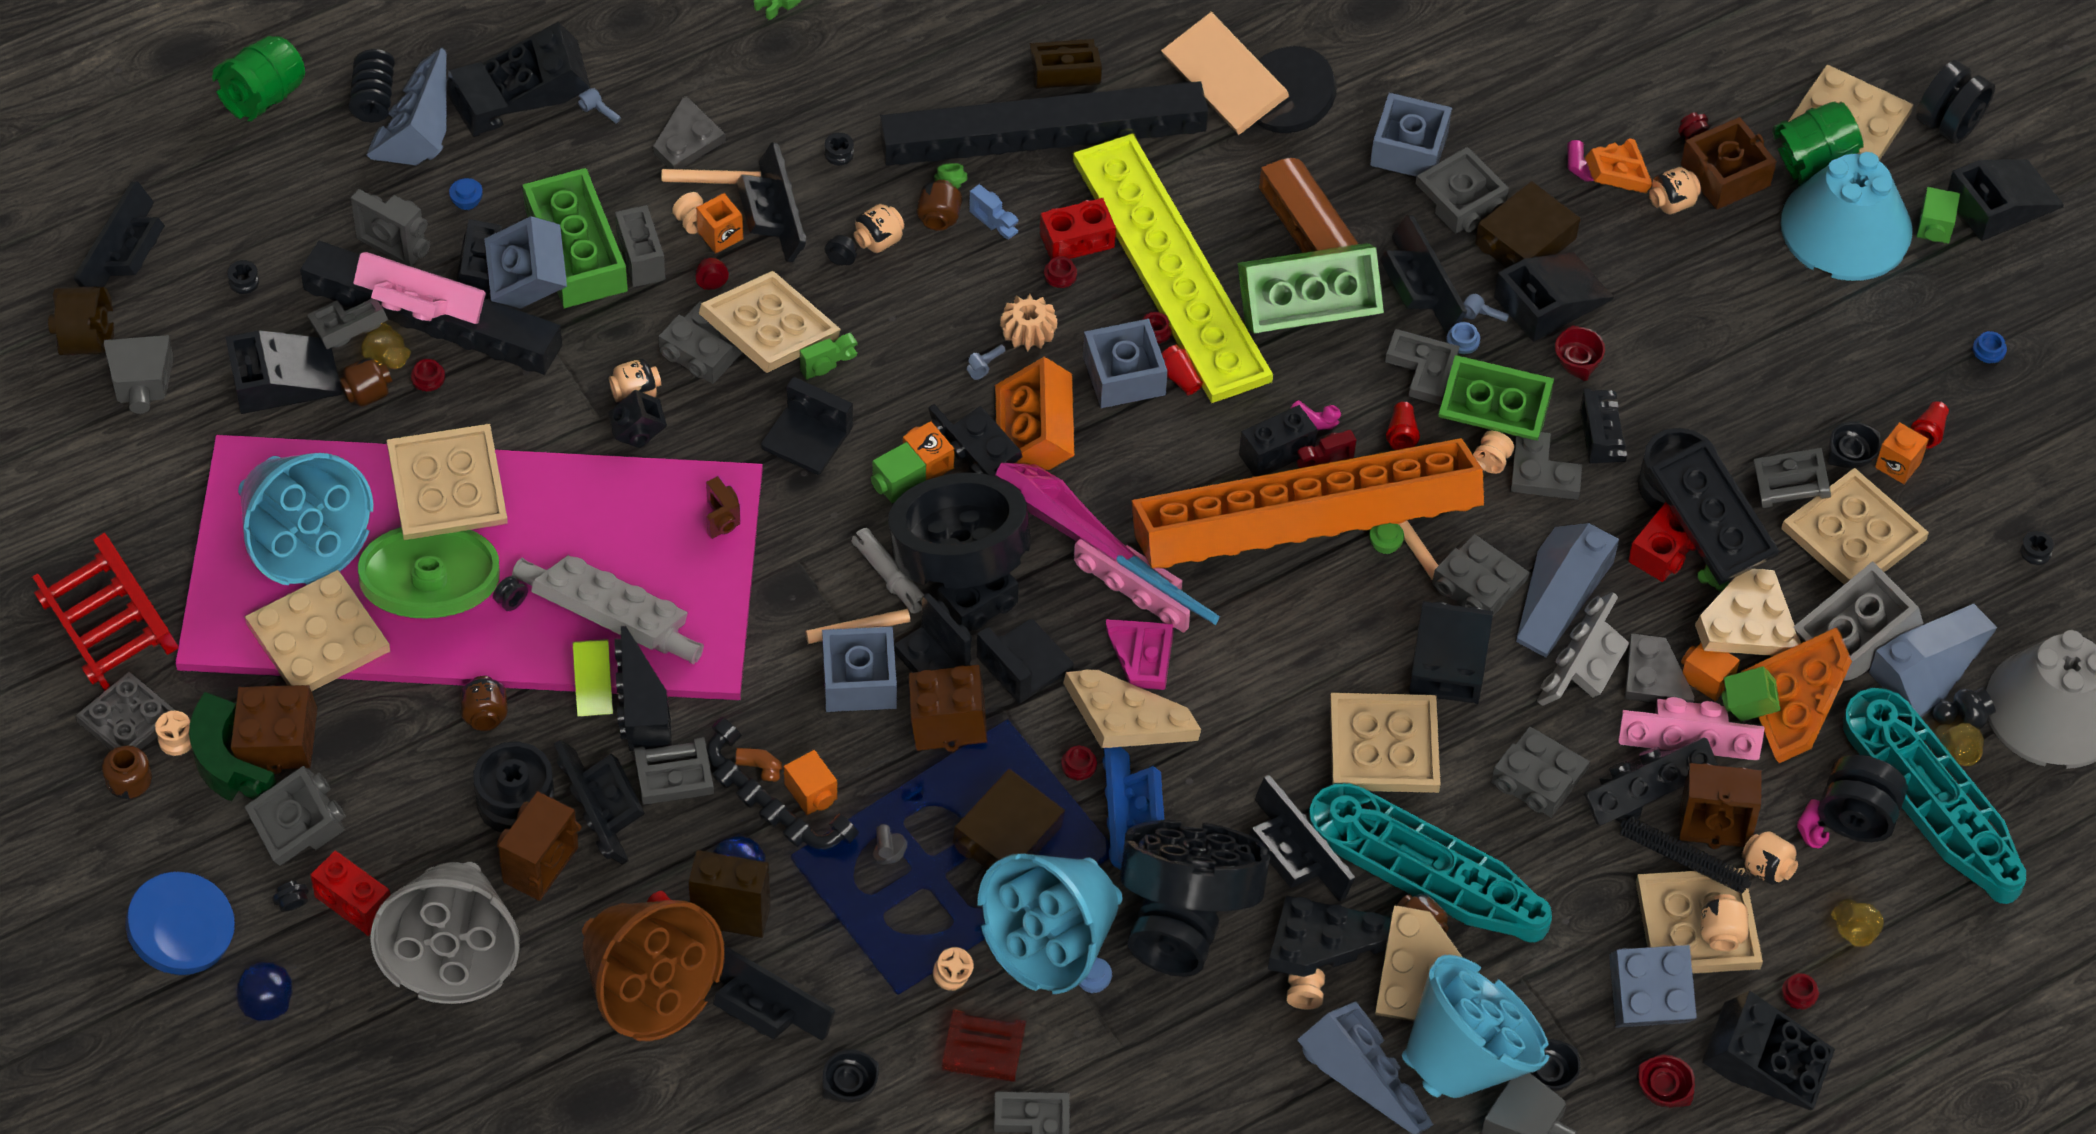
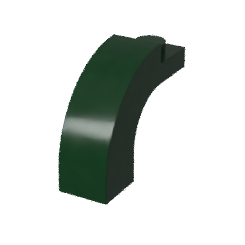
(209, 737)

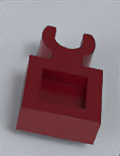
(1330, 449)

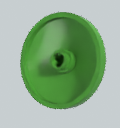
(429, 573)

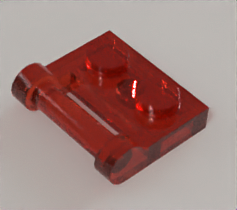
(982, 1054)

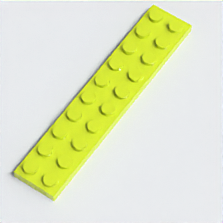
(1173, 268)

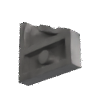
(687, 136)
(1654, 671)

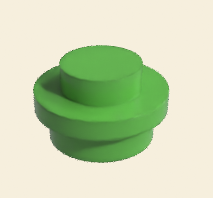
(951, 172)
(1386, 537)

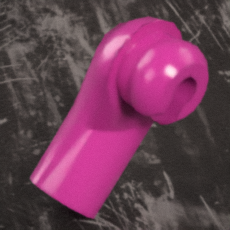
(1576, 160)
(1322, 420)
(1809, 827)

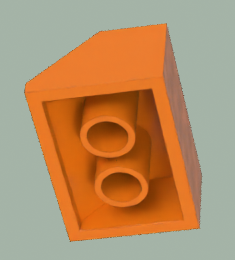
(1038, 413)

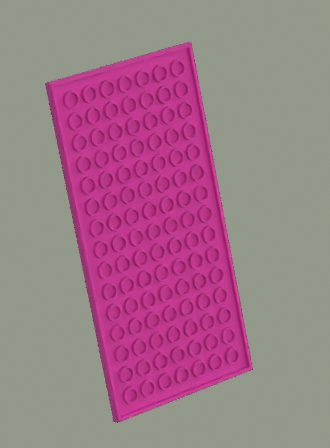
(612, 511)

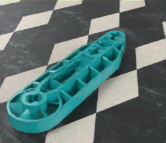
(1876, 732)
(1349, 828)

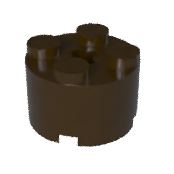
(81, 320)

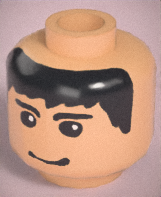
(1675, 190)
(878, 228)
(634, 376)
(1770, 857)
(1724, 923)

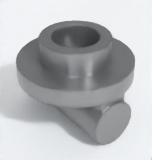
(889, 846)

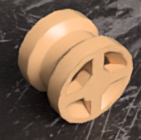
(685, 211)
(1494, 451)
(177, 724)
(956, 961)
(1306, 991)

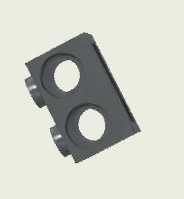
(640, 246)

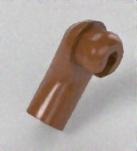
(762, 759)

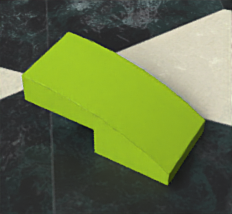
(592, 677)

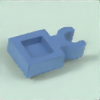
(988, 209)

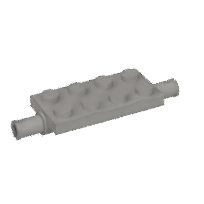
(611, 604)

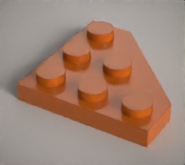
(1806, 687)

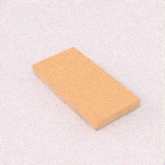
(1229, 73)

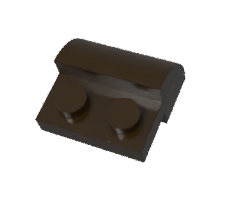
(1065, 63)

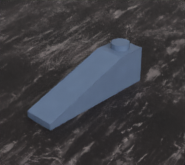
(417, 118)
(1562, 581)
(1932, 657)
(1349, 1051)

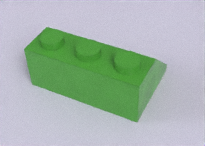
(1496, 398)

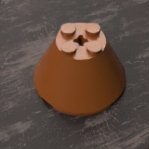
(652, 965)

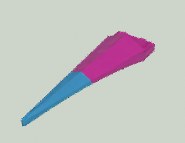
(1059, 507)

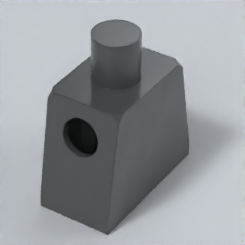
(140, 369)
(1527, 1108)

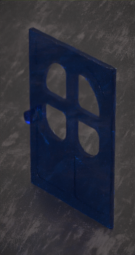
(956, 786)

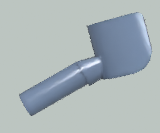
(591, 99)
(1475, 305)
(978, 364)

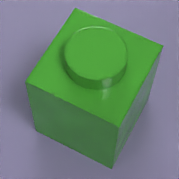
(1938, 215)
(897, 472)
(1751, 694)

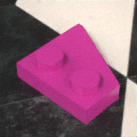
(1142, 651)

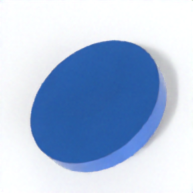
(180, 923)

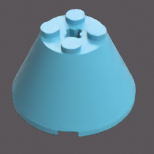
(1848, 219)
(304, 516)
(1047, 917)
(1471, 1032)

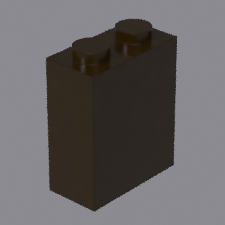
(1527, 227)
(1007, 822)
(732, 891)

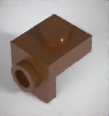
(725, 506)

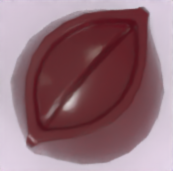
(1579, 351)
(1667, 1081)

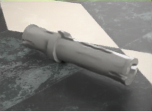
(885, 565)

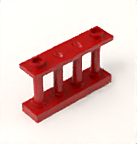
(121, 585)

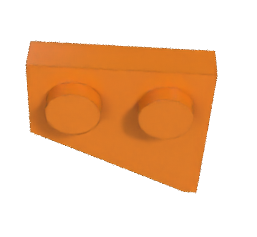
(1619, 166)

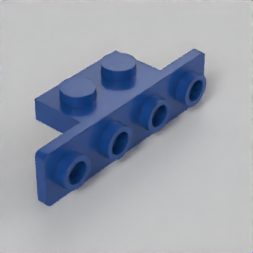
(1130, 798)

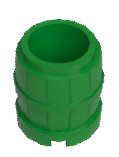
(259, 76)
(1817, 139)

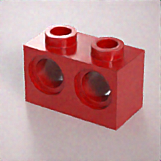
(1078, 229)
(1662, 537)
(349, 891)

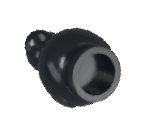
(1971, 706)

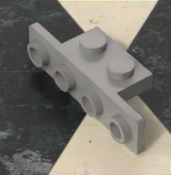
(1589, 656)

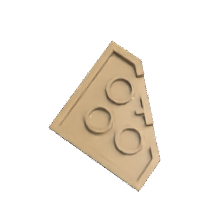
(1748, 617)
(1126, 713)
(1411, 949)

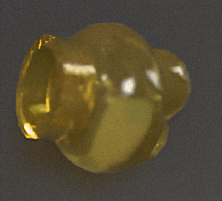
(385, 347)
(1962, 742)
(1858, 922)

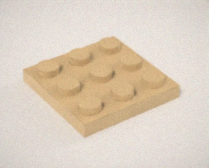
(1875, 110)
(768, 321)
(447, 481)
(1854, 528)
(317, 632)
(1385, 742)
(1672, 917)

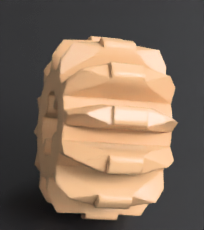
(1028, 322)

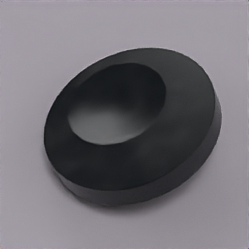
(1309, 86)

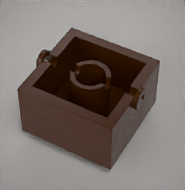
(1729, 162)
(947, 707)
(275, 726)
(1720, 805)
(538, 845)

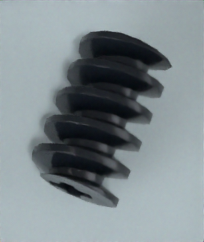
(371, 85)

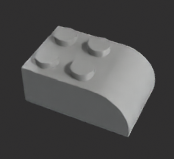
(1867, 614)

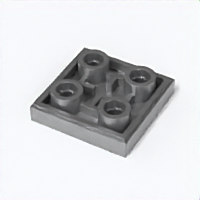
(124, 714)

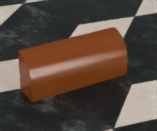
(1303, 206)

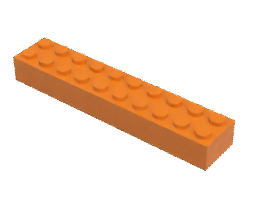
(1307, 503)

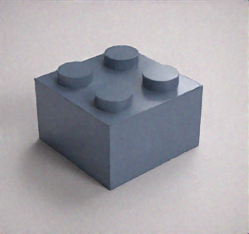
(1410, 135)
(525, 262)
(1125, 363)
(859, 669)
(1652, 986)

